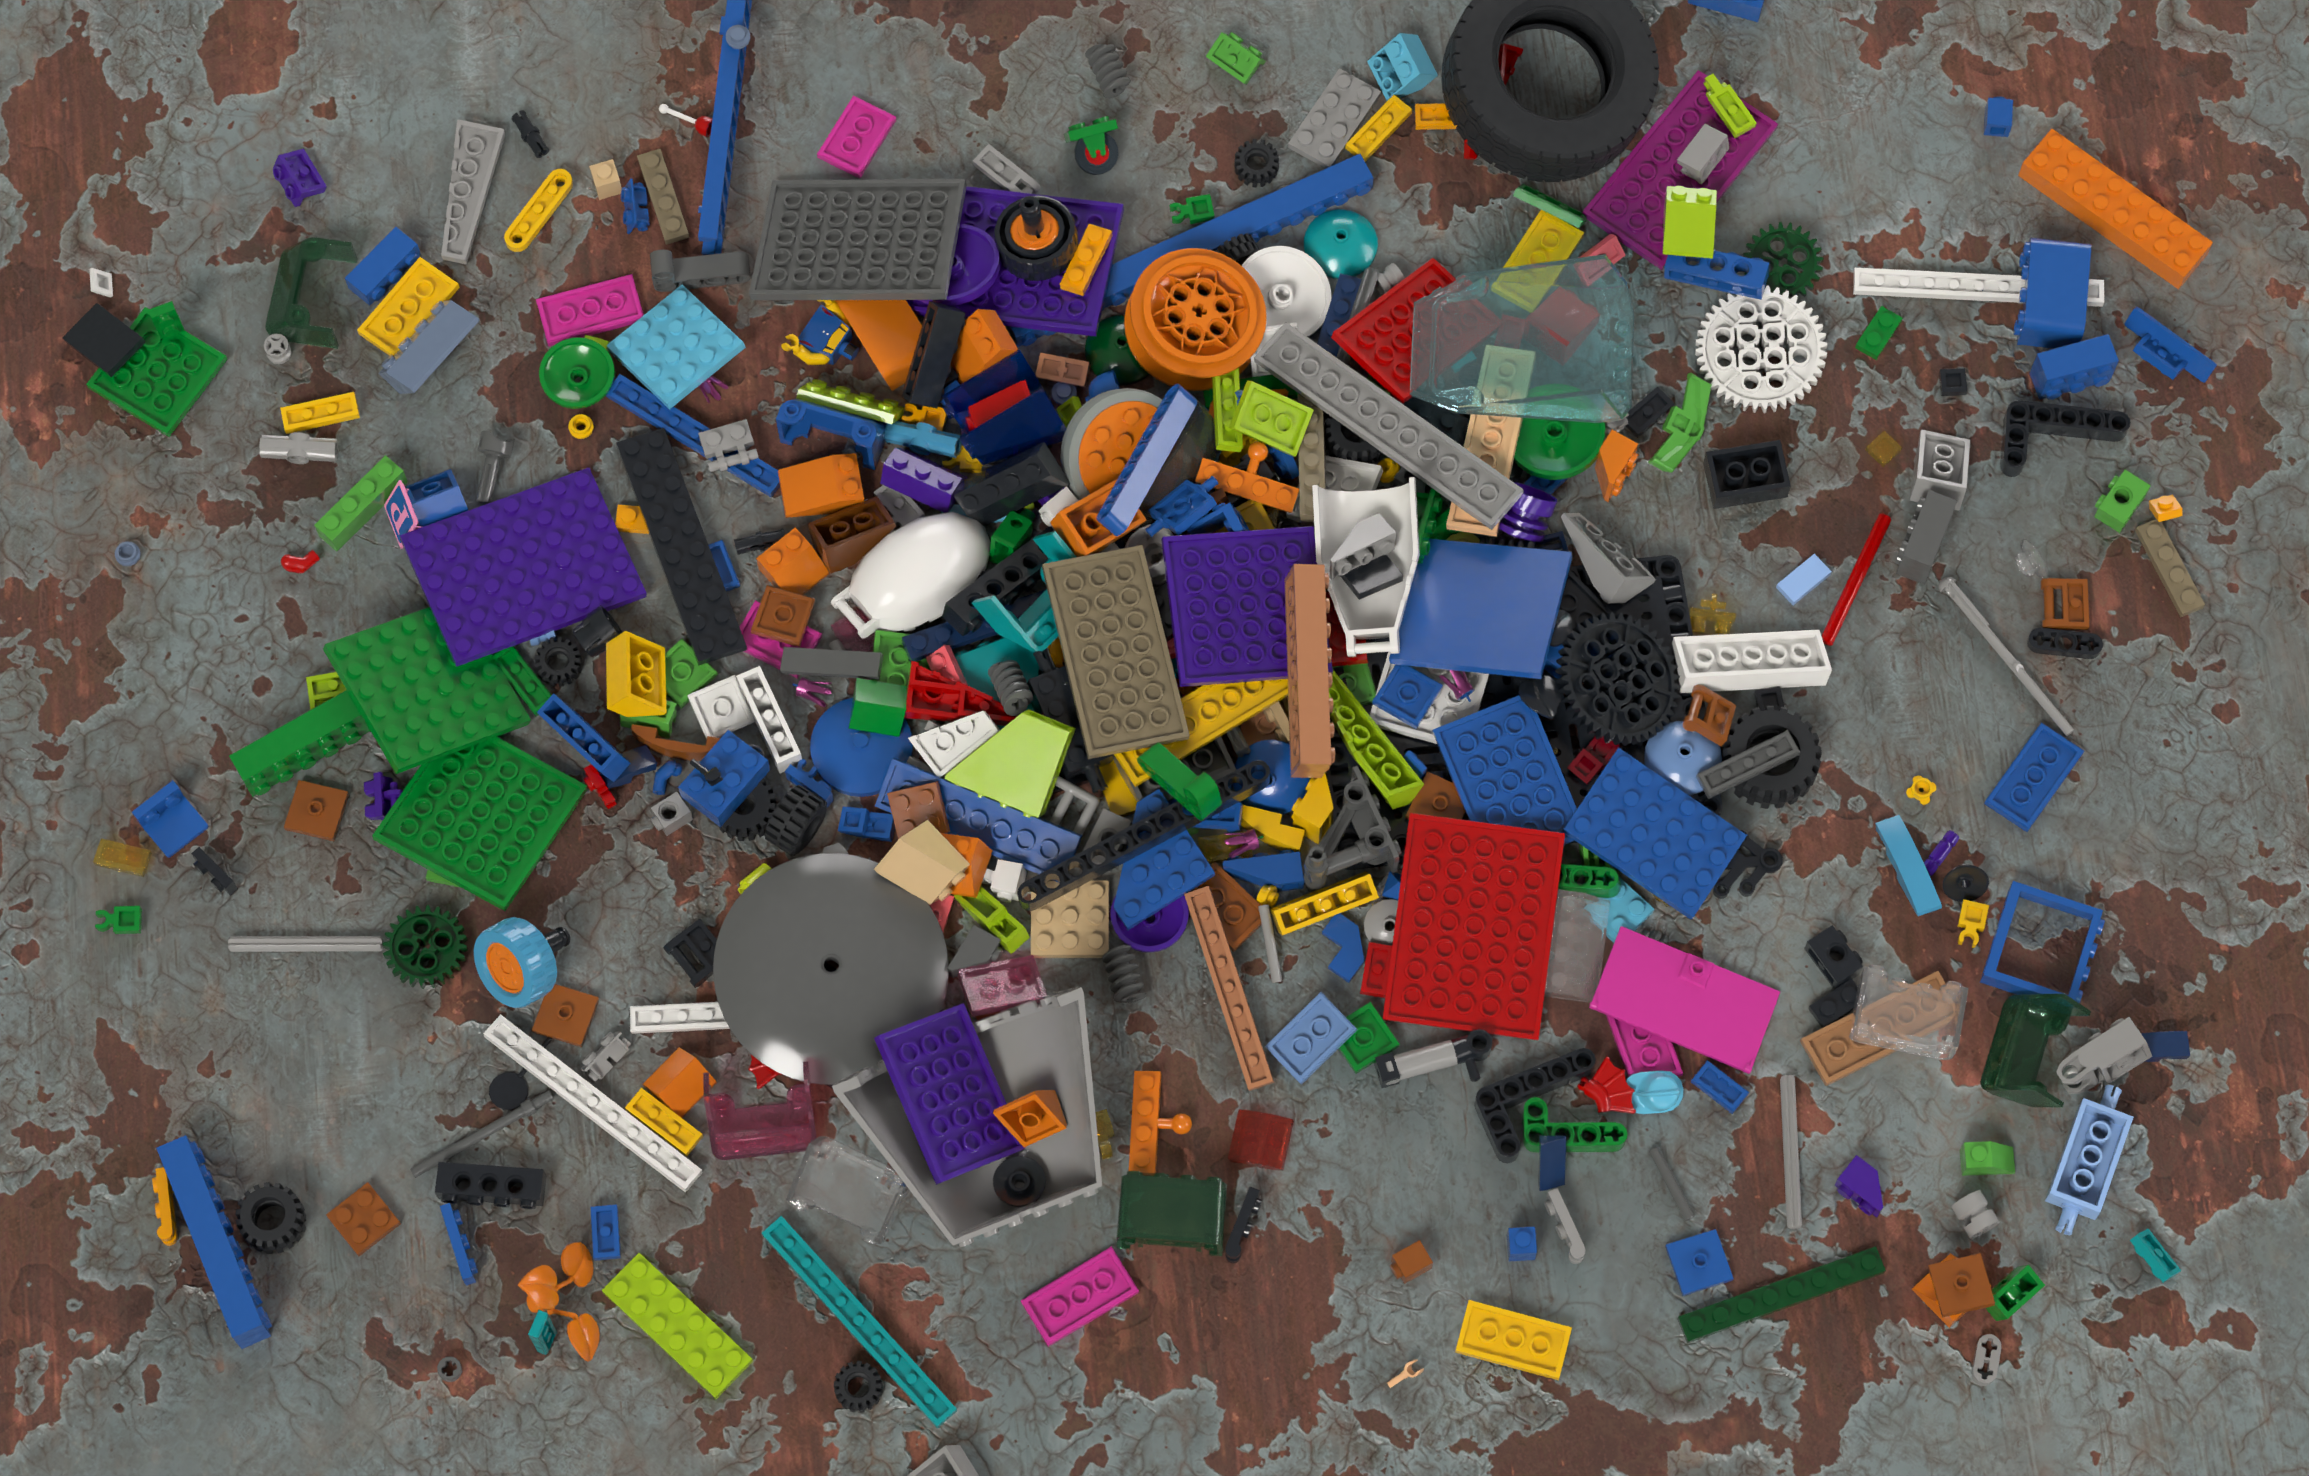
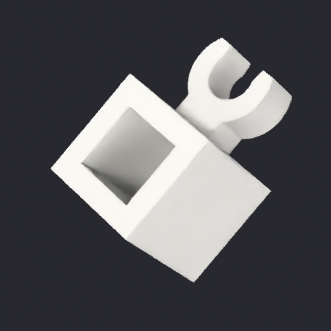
(1005, 880)

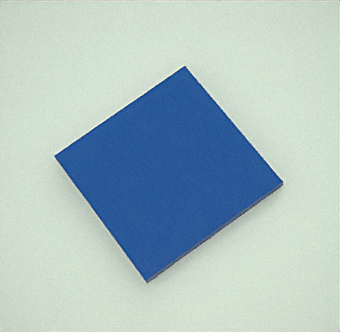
(1483, 608)

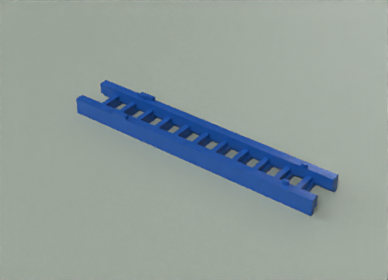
(723, 131)

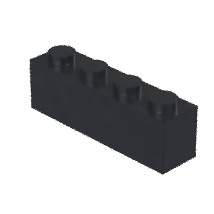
(933, 354)

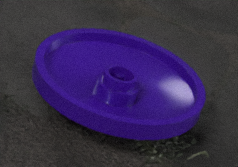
(973, 267)

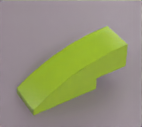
(995, 919)

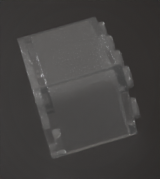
(1908, 1015)

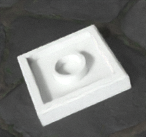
(721, 708)

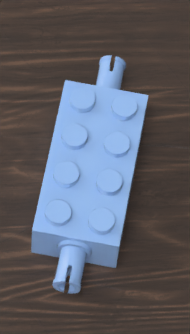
(2089, 1159)

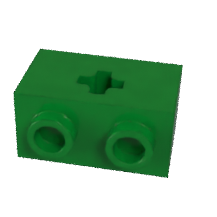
(2014, 1292)

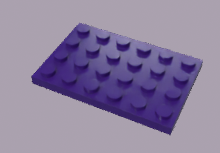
(948, 1092)

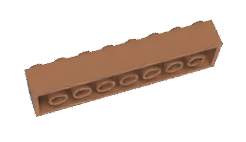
(1308, 671)

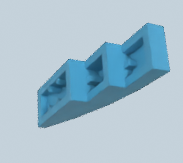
(1908, 865)

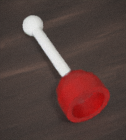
(702, 124)

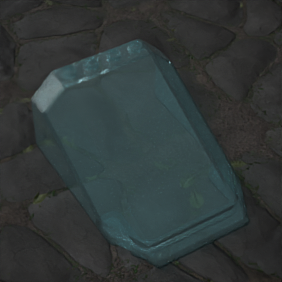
(1528, 342)

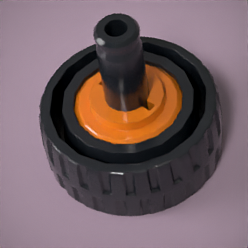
(1036, 238)

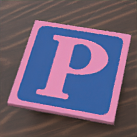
(401, 512)

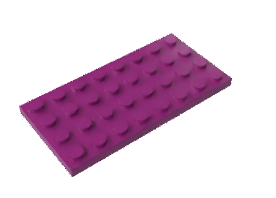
(1636, 192)

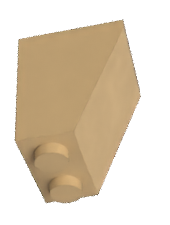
(924, 864)

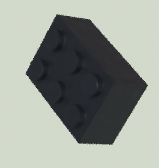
(1746, 474)

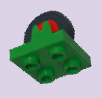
(1095, 149)

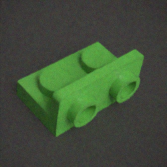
(1235, 57)

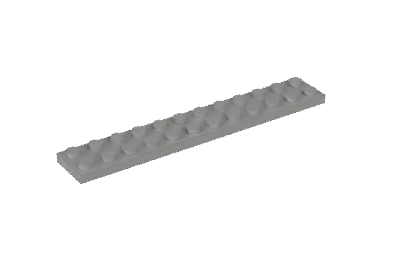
(1389, 426)

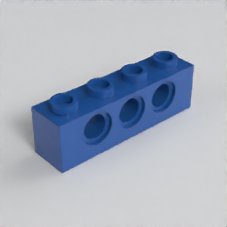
(1724, 280)
(583, 737)

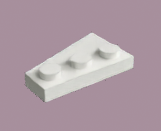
(952, 743)

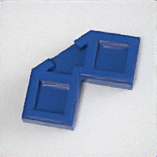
(1347, 936)

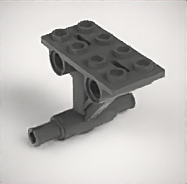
(1374, 840)

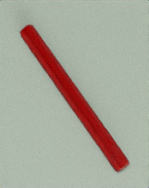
(1855, 579)

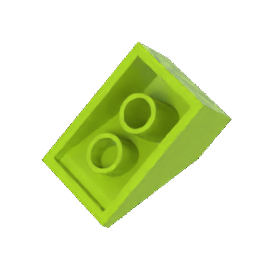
(1689, 222)

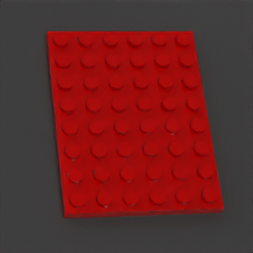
(1473, 926)

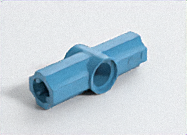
(923, 438)

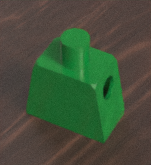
(1011, 535)

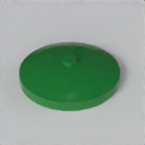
(1558, 447)

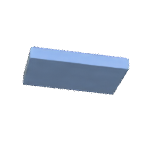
(1311, 1038)

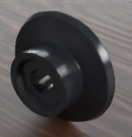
(1965, 883)

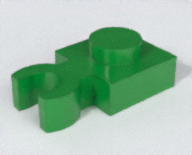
(1197, 209)
(124, 920)

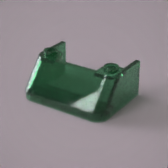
(284, 314)
(2020, 1046)

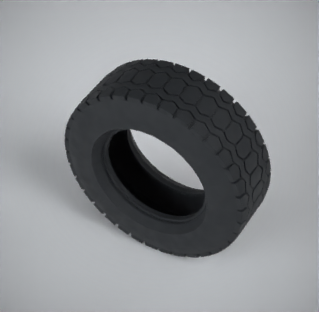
(1535, 143)

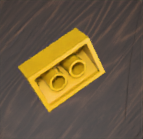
(635, 676)

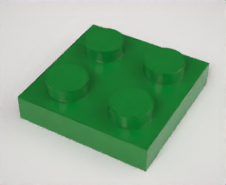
(1370, 1039)

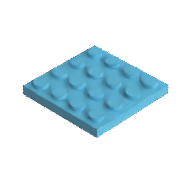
(675, 346)

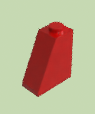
(995, 404)

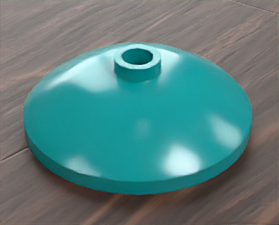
(1345, 255)

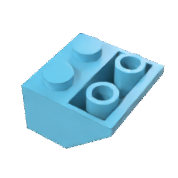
(1402, 66)

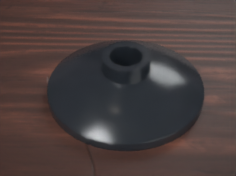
(1019, 1170)

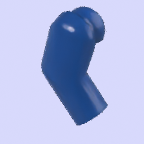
(663, 773)

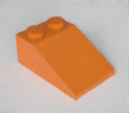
(981, 344)
(821, 486)
(1080, 528)

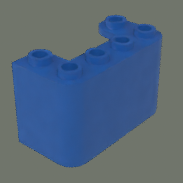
(2053, 293)

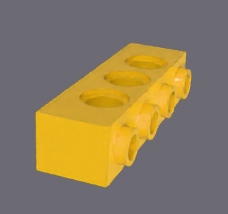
(1324, 903)

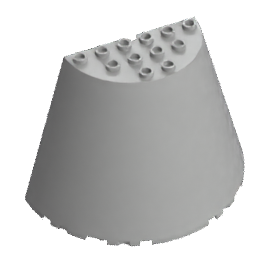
(1028, 1052)

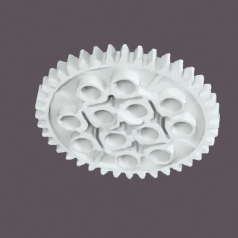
(1731, 379)

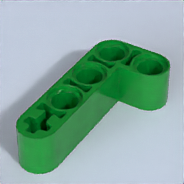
(1194, 792)
(1572, 873)
(1572, 1130)

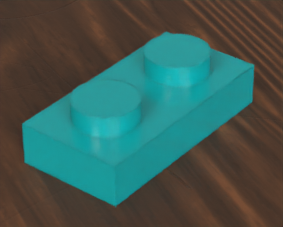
(2155, 1255)

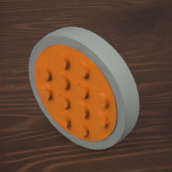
(1104, 437)

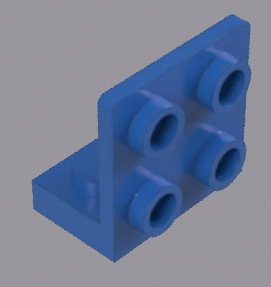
(1222, 516)
(170, 819)

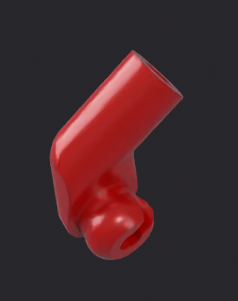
(298, 564)

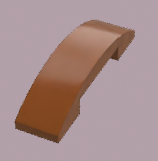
(674, 749)

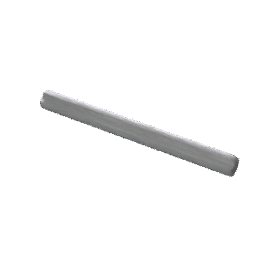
(304, 943)
(1790, 1151)

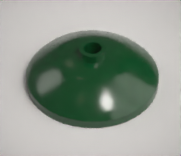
(1107, 355)

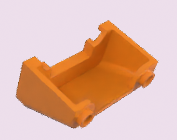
(888, 334)

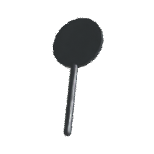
(510, 1088)

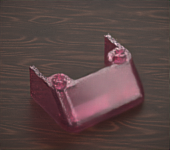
(760, 1128)

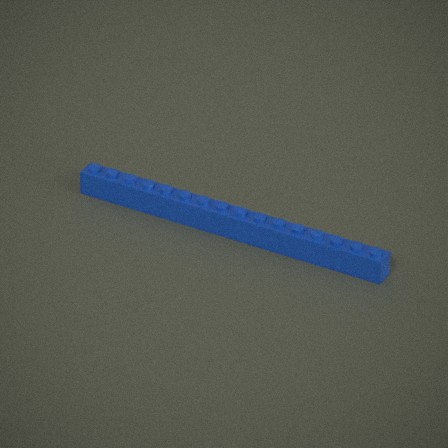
(1257, 218)

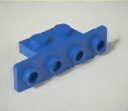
(2166, 349)

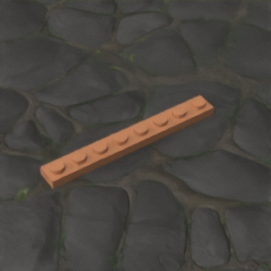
(1229, 988)

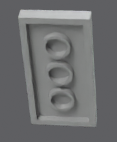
(1334, 119)

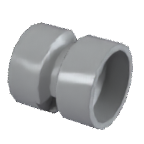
(1974, 1213)

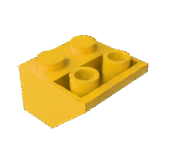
(1315, 810)

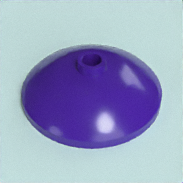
(1154, 935)

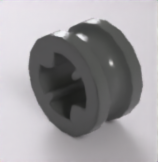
(443, 1365)

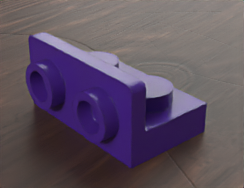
(298, 176)

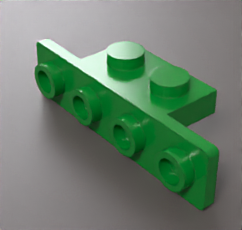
(1427, 508)

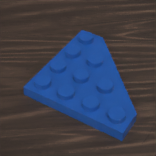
(1160, 873)

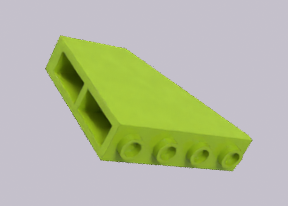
(1018, 763)

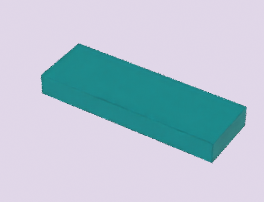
(542, 1332)

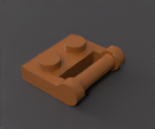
(2073, 604)
(1717, 716)

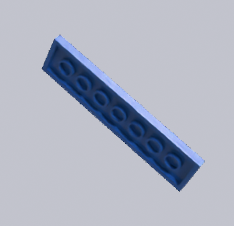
(1004, 830)

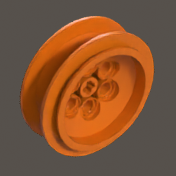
(1164, 346)

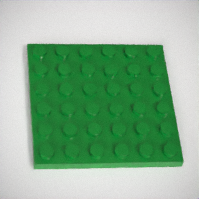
(417, 695)
(481, 817)

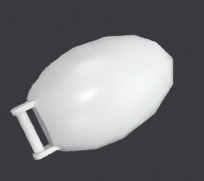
(915, 573)

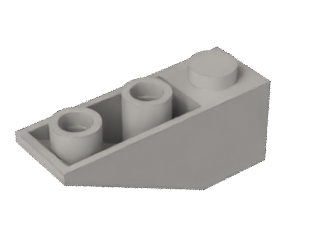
(1364, 543)

